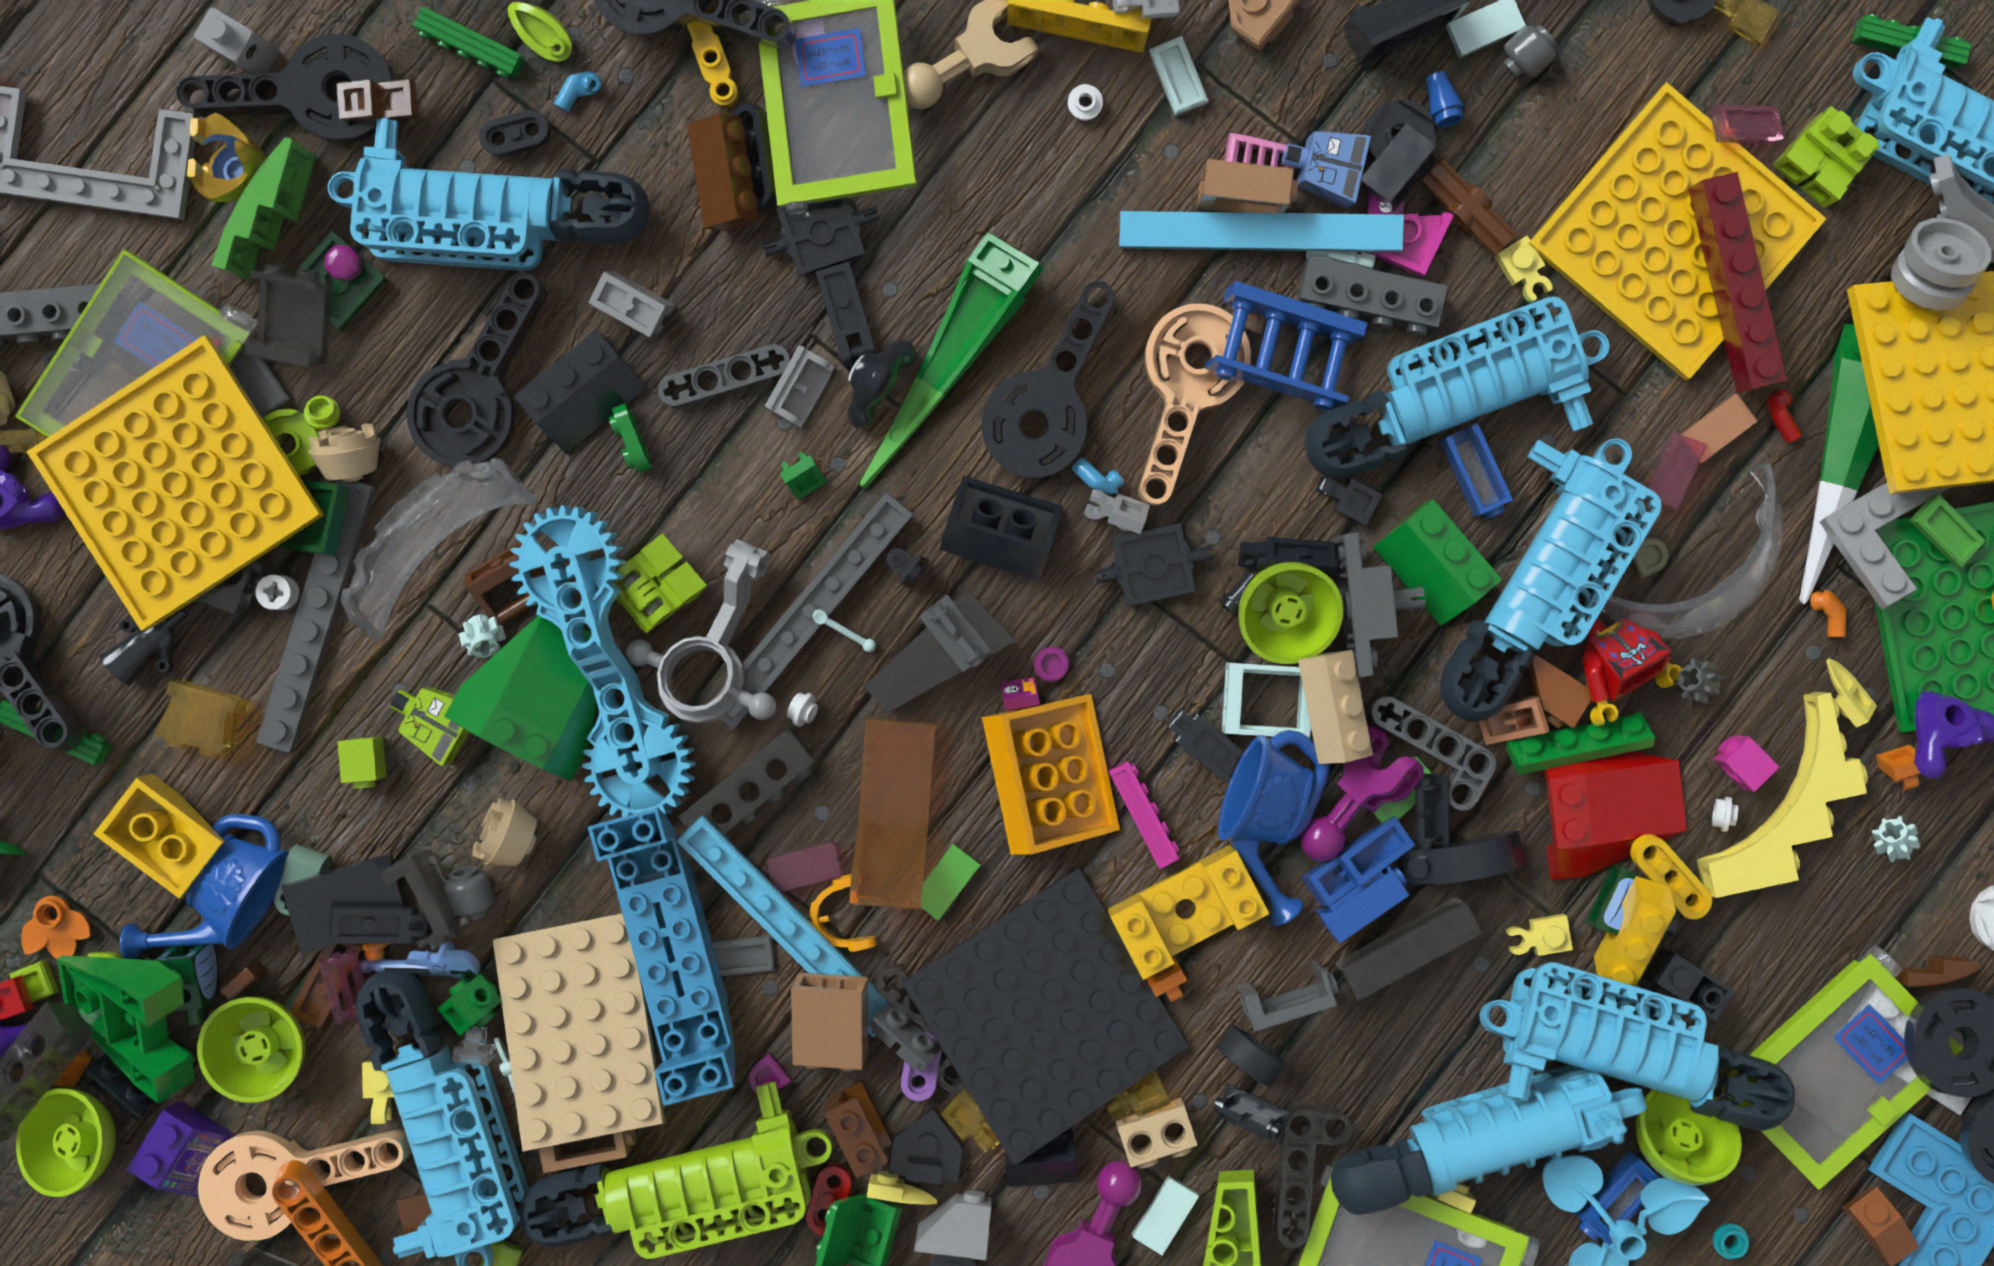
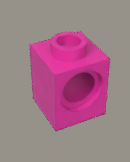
(1745, 762)

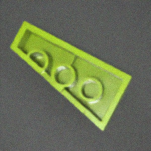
(1234, 1222)

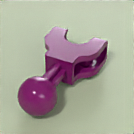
(1366, 787)
(1093, 1241)

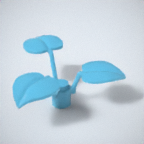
(1667, 1204)

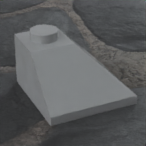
(957, 1227)

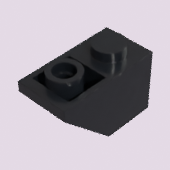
(1689, 983)

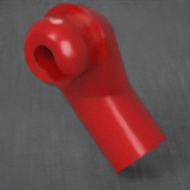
(1782, 419)

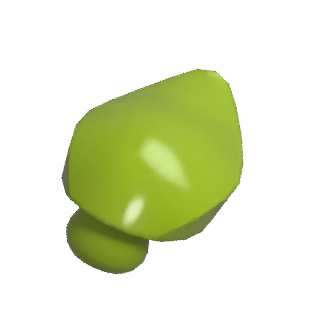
(540, 31)

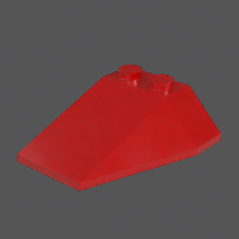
(1606, 806)

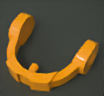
(853, 944)

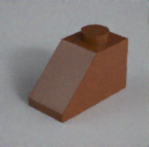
(1560, 694)
(1881, 1225)

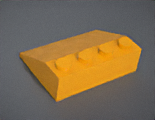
(1050, 774)

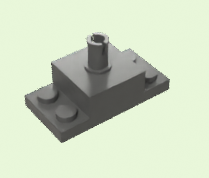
(1368, 602)

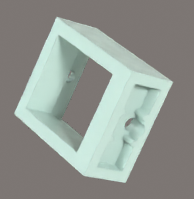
(1233, 698)

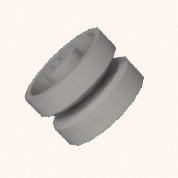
(1941, 263)

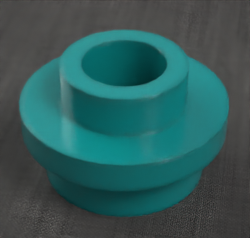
(1739, 1245)

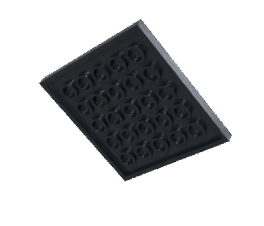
(1044, 1015)

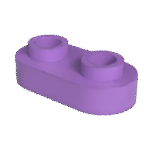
(930, 1073)

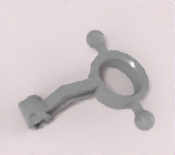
(744, 564)

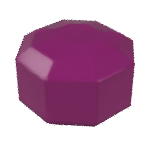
(343, 263)

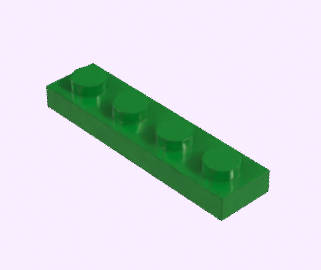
(1580, 744)

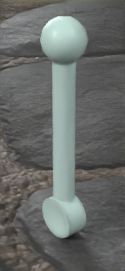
(820, 617)

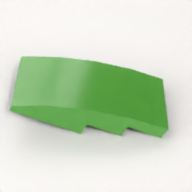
(269, 198)

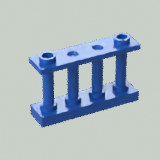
(1309, 322)

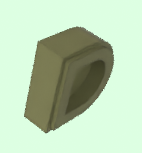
(1650, 557)

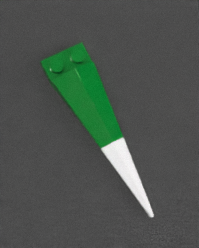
(1847, 450)

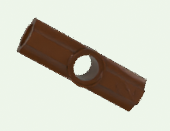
(1470, 208)

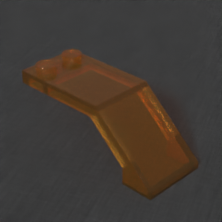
(893, 813)

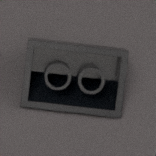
(1396, 23)
(580, 391)
(1001, 528)

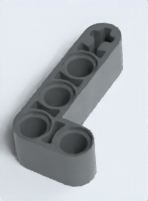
(1428, 743)

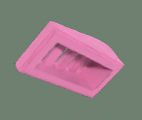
(1250, 143)

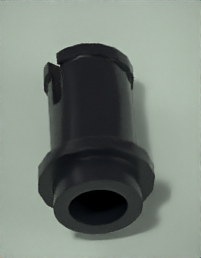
(1232, 599)

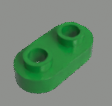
(635, 453)

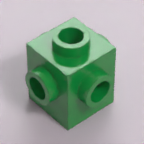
(470, 1004)

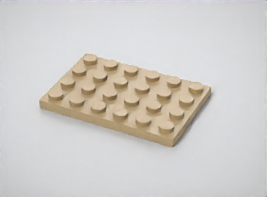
(577, 1033)

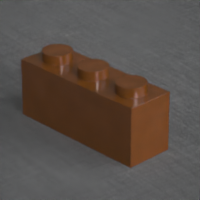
(722, 172)

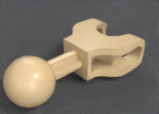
(976, 50)

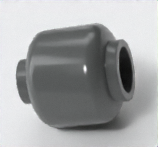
(1530, 51)
(469, 892)

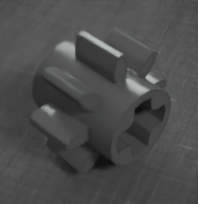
(1699, 680)

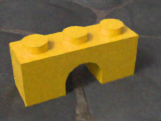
(1646, 917)

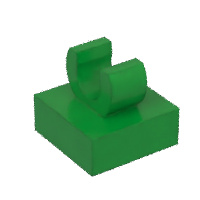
(803, 476)

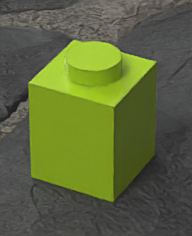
(362, 761)

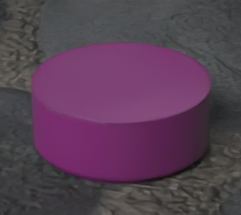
(1051, 664)

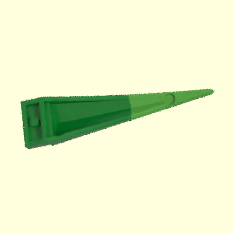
(982, 304)

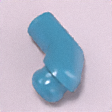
(1095, 480)

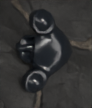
(874, 378)

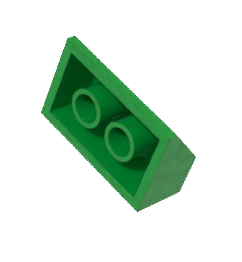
(1436, 555)

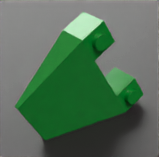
(127, 1013)

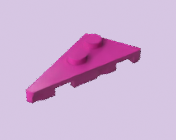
(1420, 242)

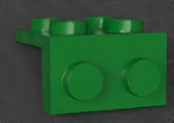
(858, 1232)

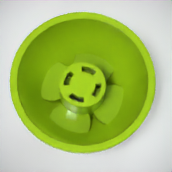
(1298, 625)
(236, 1055)
(65, 1142)
(1685, 1143)

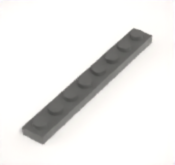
(822, 593)
(313, 627)

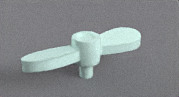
(505, 1066)

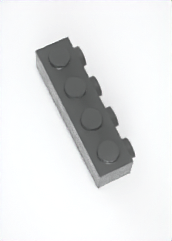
(1372, 295)
(42, 313)

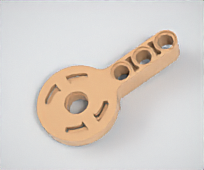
(1187, 387)
(227, 1192)

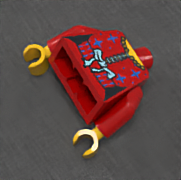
(1622, 660)

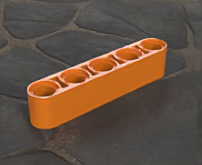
(316, 1225)

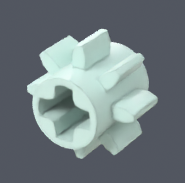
(482, 636)
(1896, 839)

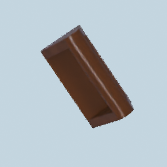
(491, 574)

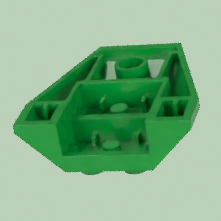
(531, 701)

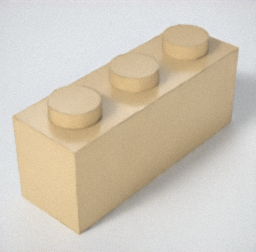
(1335, 707)

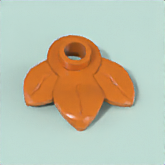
(56, 934)

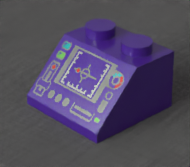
(178, 1149)

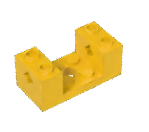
(1082, 22)
(1221, 897)

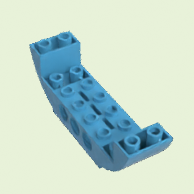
(671, 953)

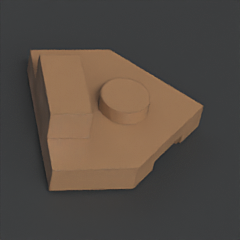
(1260, 19)

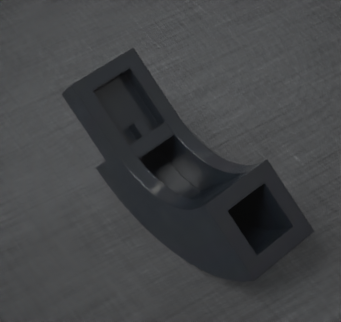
(1464, 860)

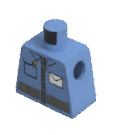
(1330, 165)

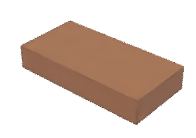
(1721, 425)

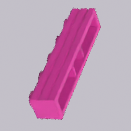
(1144, 814)

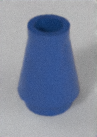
(1443, 100)

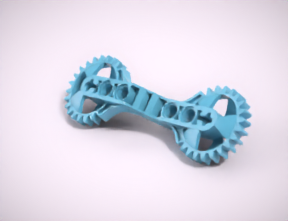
(602, 660)

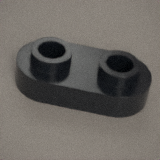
(515, 129)

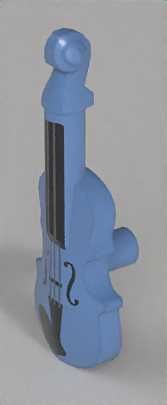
(444, 963)

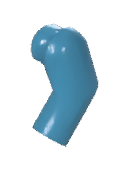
(577, 86)

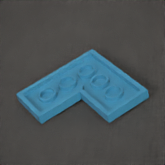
(1958, 1199)

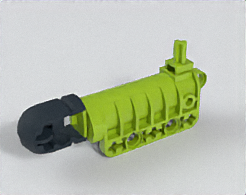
(686, 1188)

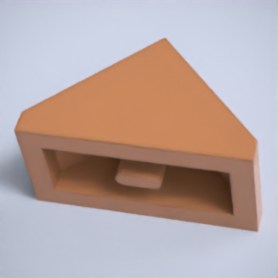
(1515, 720)

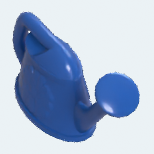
(1271, 802)
(228, 893)

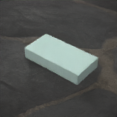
(1485, 27)
(1178, 76)
(1165, 1215)

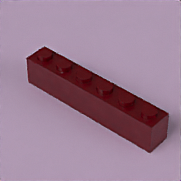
(1737, 282)

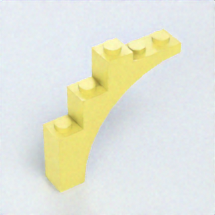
(1802, 816)

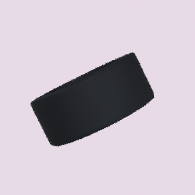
(1251, 1055)

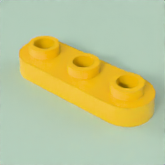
(1682, 881)

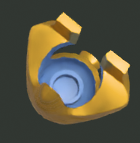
(230, 166)

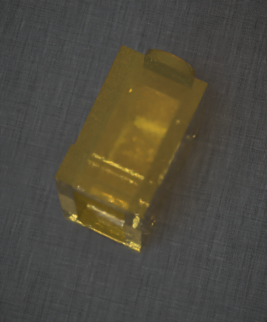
(201, 718)

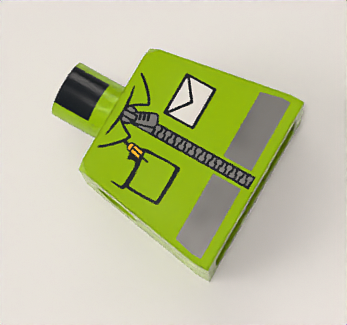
(426, 723)

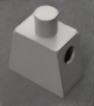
(232, 42)

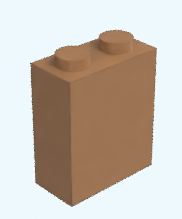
(830, 1021)

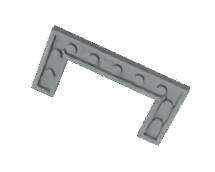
(158, 196)
(1855, 536)

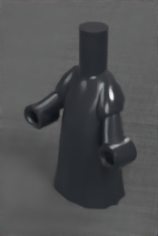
(139, 648)

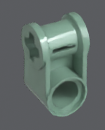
(299, 865)

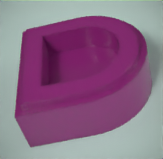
(768, 1070)

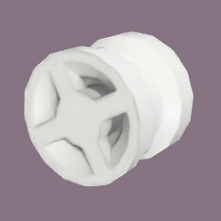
(286, 592)

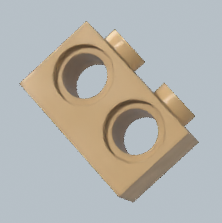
(1154, 1126)

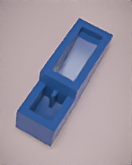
(1358, 862)

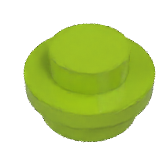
(321, 412)

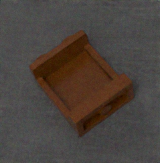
(858, 1127)

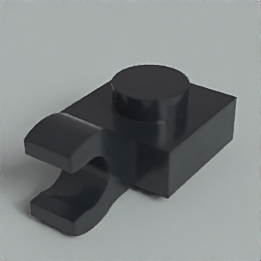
(1353, 500)

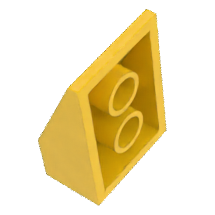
(160, 834)

